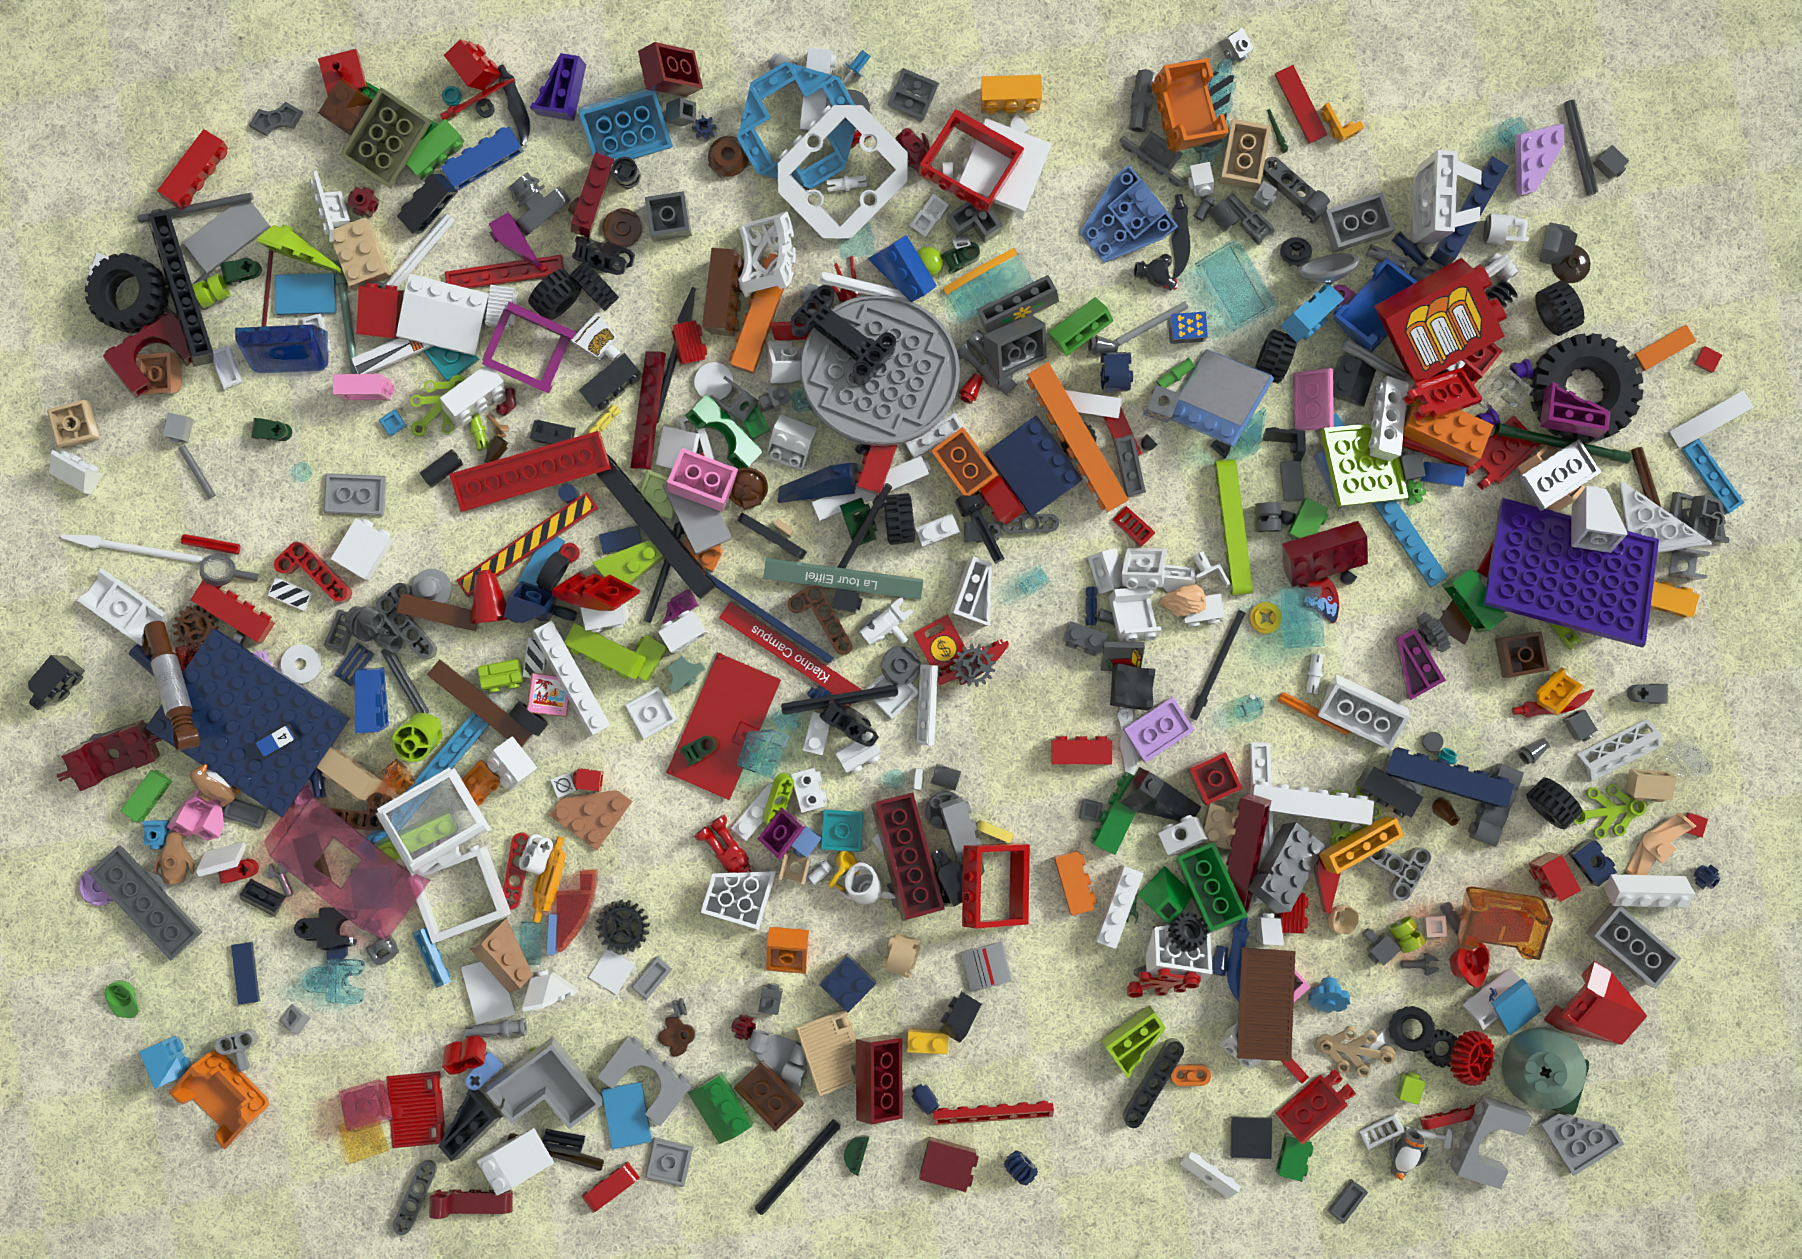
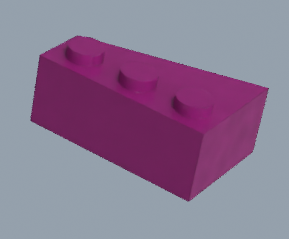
(1572, 414)
(1417, 664)

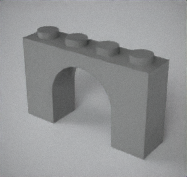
(672, 1084)
(1488, 1117)

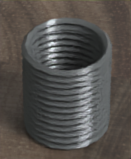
(1224, 215)
(946, 777)

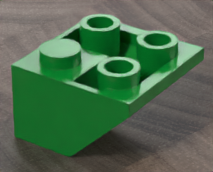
(1165, 895)

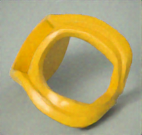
(845, 861)

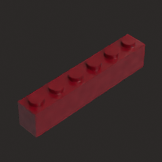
(1247, 844)

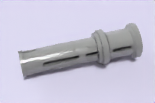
(505, 1028)

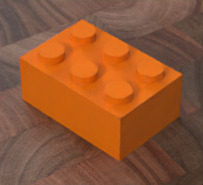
(964, 462)

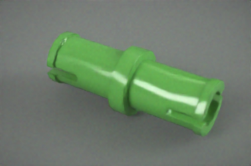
(1176, 373)

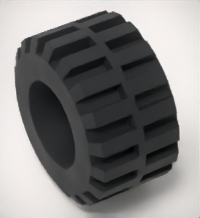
(554, 294)
(1559, 308)
(1276, 355)
(899, 519)
(1554, 803)

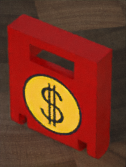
(941, 647)

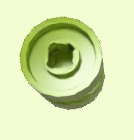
(210, 291)
(1407, 935)

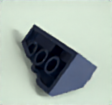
(827, 482)

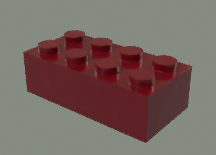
(1325, 553)
(879, 1079)

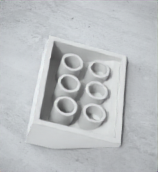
(442, 315)

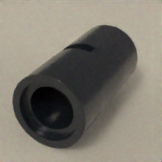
(441, 468)

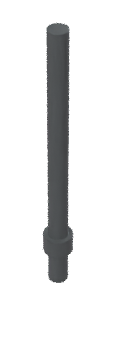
(201, 206)

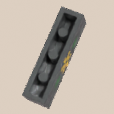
(1018, 304)

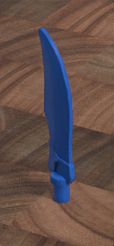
(1240, 937)

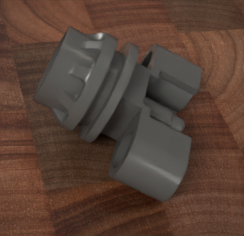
(528, 192)
(370, 624)

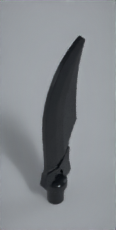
(515, 105)
(1181, 236)

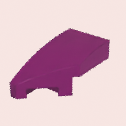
(680, 604)

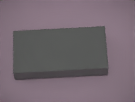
(1292, 480)
(245, 813)
(1347, 1201)

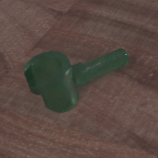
(1133, 912)

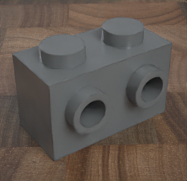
(1084, 637)

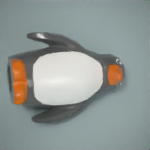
(1407, 1153)

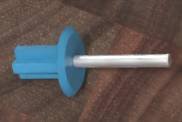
(856, 65)

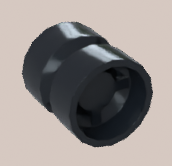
(626, 172)

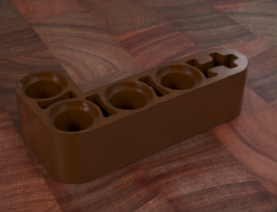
(824, 621)
(368, 817)

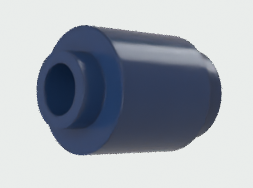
(925, 1099)

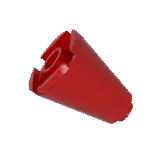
(488, 599)

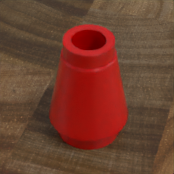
(970, 389)

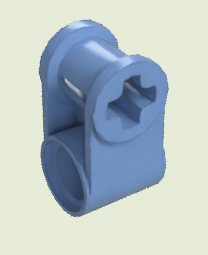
(485, 1072)

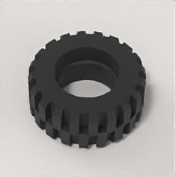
(107, 279)

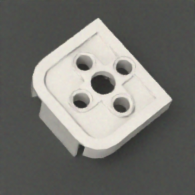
(1436, 199)

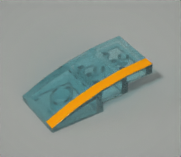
(987, 284)

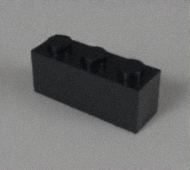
(427, 203)
(610, 382)
(1388, 792)

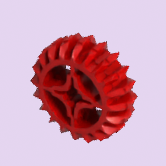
(1472, 1058)

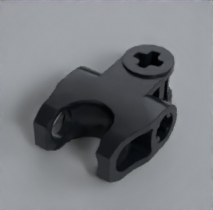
(602, 255)
(849, 721)
(324, 930)

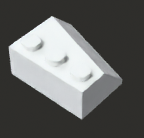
(739, 897)
(1164, 954)

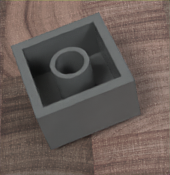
(668, 216)

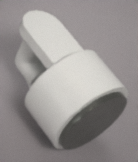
(1497, 228)

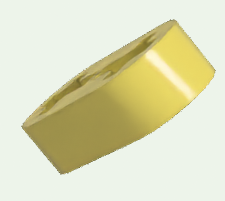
(995, 831)

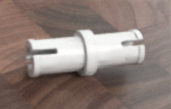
(846, 183)
(1314, 673)

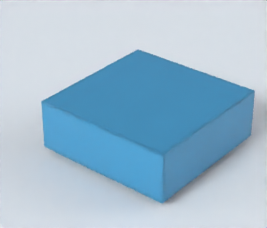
(392, 422)

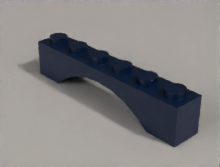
(1479, 196)

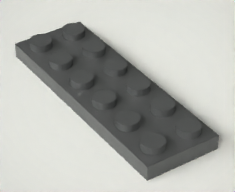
(145, 902)

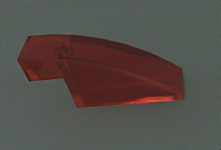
(575, 907)

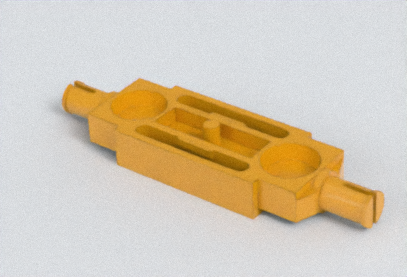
(548, 881)

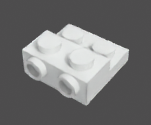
(1144, 568)

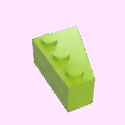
(630, 563)
(1133, 1039)

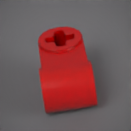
(238, 873)

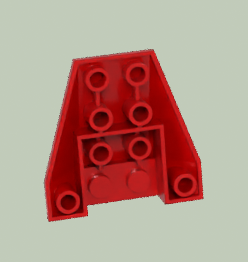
(1599, 1008)

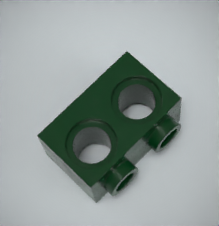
(854, 522)

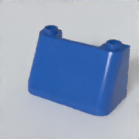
(1359, 317)

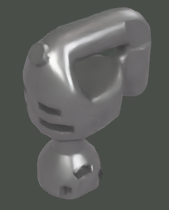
(388, 944)

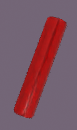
(211, 544)

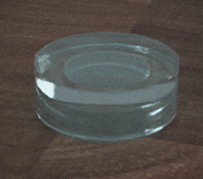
(894, 778)

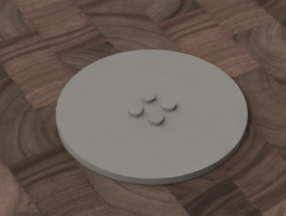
(907, 392)

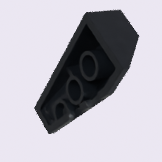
(1157, 798)

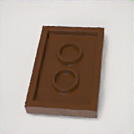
(769, 1095)

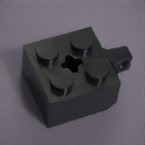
(54, 680)
(949, 878)

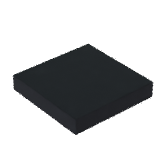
(1251, 1137)

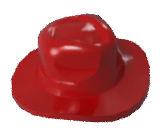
(1471, 964)

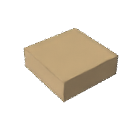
(783, 527)

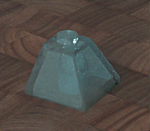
(1252, 434)

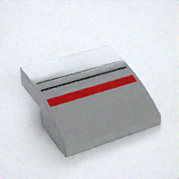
(986, 966)

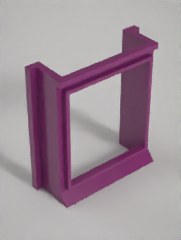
(564, 333)

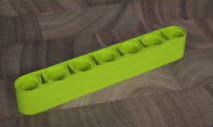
(1234, 527)

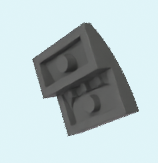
(909, 102)

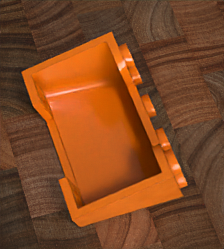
(1187, 105)

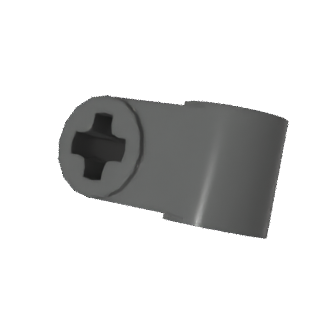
(972, 534)
(1649, 693)

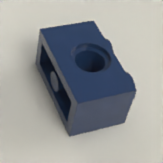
(1582, 857)

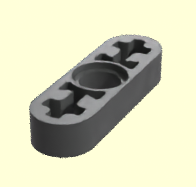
(1045, 527)

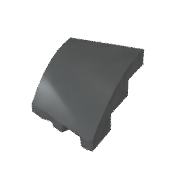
(1704, 517)

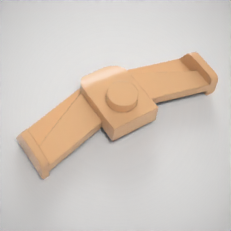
(1657, 845)

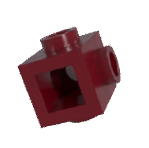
(367, 206)

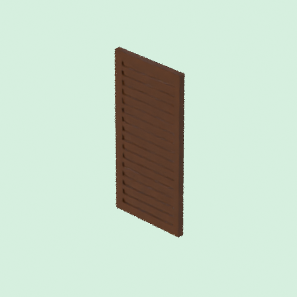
(1266, 1004)

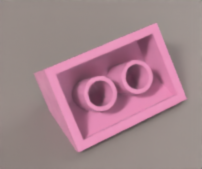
(701, 480)

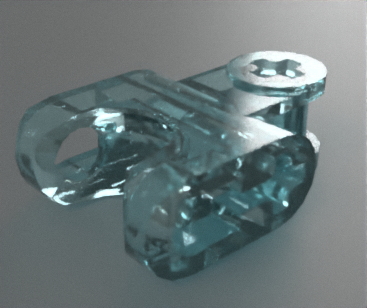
(334, 981)

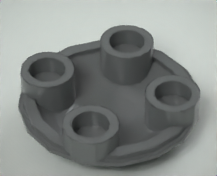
(933, 811)

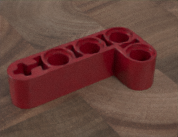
(469, 1202)

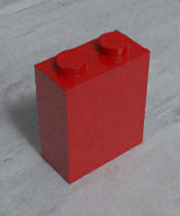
(378, 310)

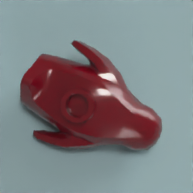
(914, 146)

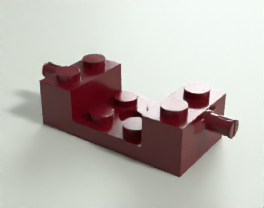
(92, 762)

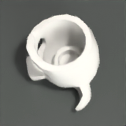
(865, 886)

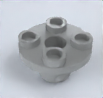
(432, 585)

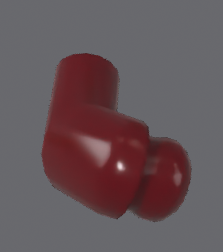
(509, 404)

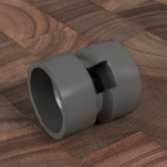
(1266, 510)

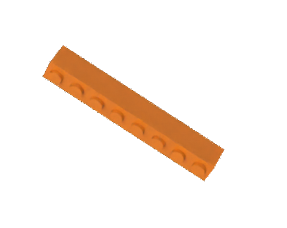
(1077, 437)

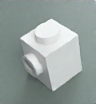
(1201, 179)

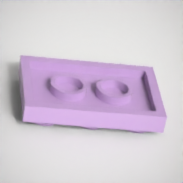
(1158, 729)

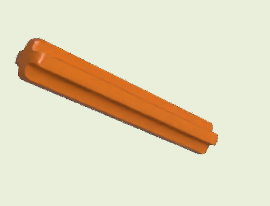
(1308, 710)

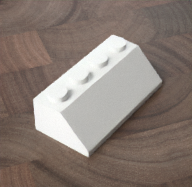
(1363, 712)

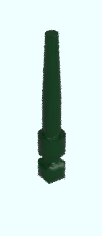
(1280, 139)

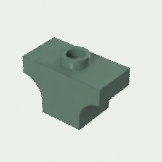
(684, 673)

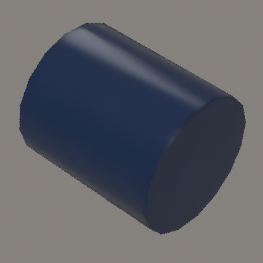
(568, 493)

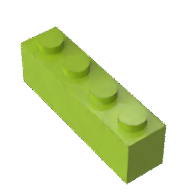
(604, 651)

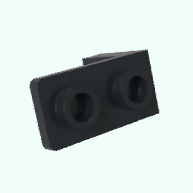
(1293, 436)

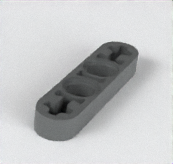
(417, 1198)

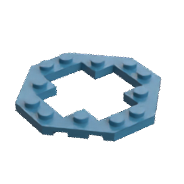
(756, 113)

